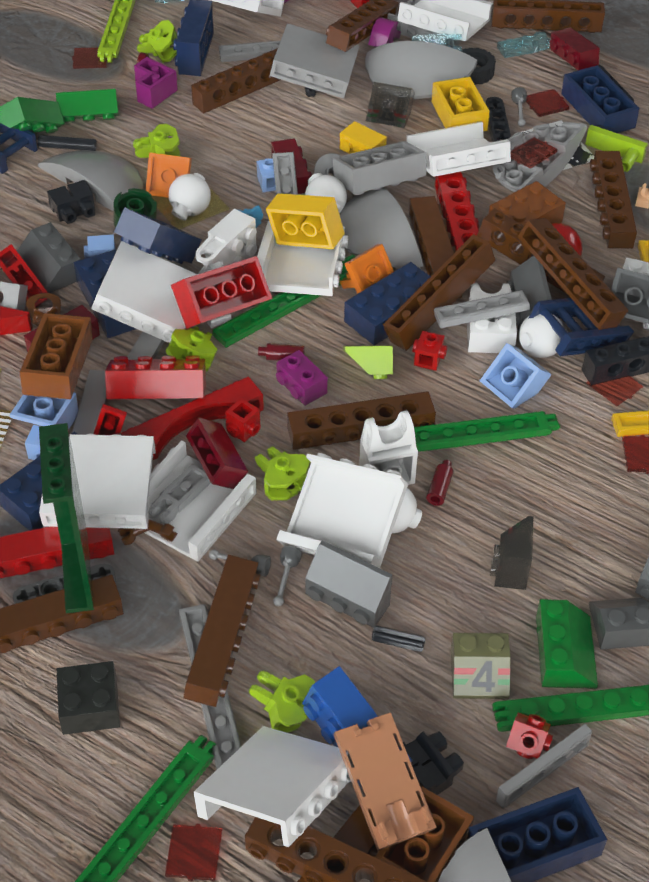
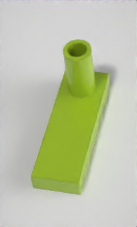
(605, 140)

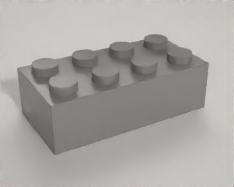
(380, 167)

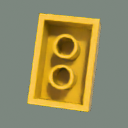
(459, 103)
(305, 221)

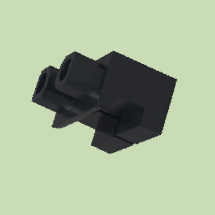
(72, 202)
(429, 765)

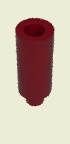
(279, 351)
(440, 483)

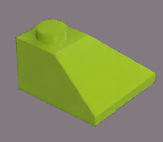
(372, 359)

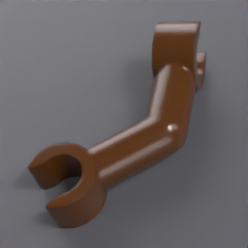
(165, 531)

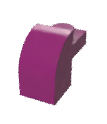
(383, 32)

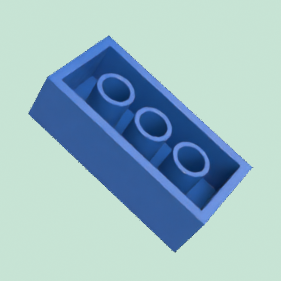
(337, 705)

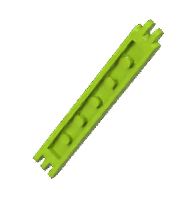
(115, 30)

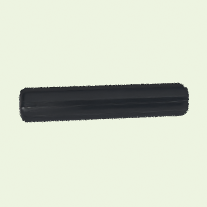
(67, 143)

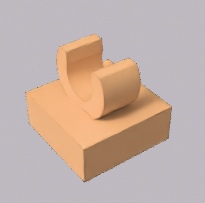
(643, 197)

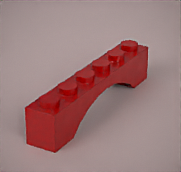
(210, 407)

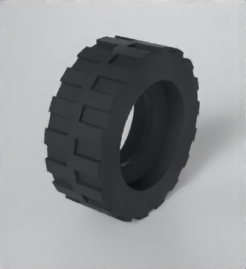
(486, 61)

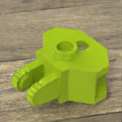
(159, 41)
(158, 142)
(191, 343)
(282, 472)
(285, 703)

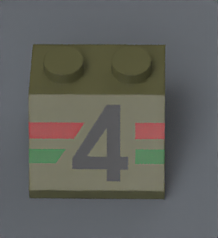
(480, 665)

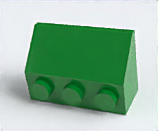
(88, 105)
(31, 115)
(565, 646)

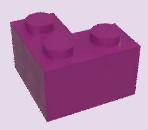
(154, 82)

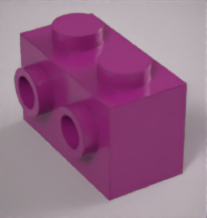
(301, 378)

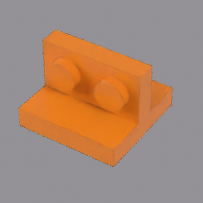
(163, 171)
(367, 269)

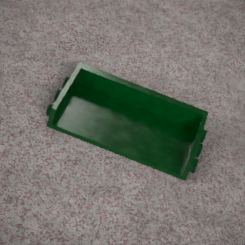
(62, 489)

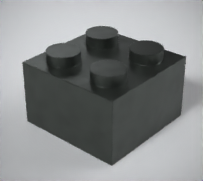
(87, 697)

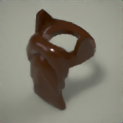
(37, 313)

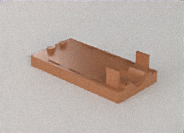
(389, 791)

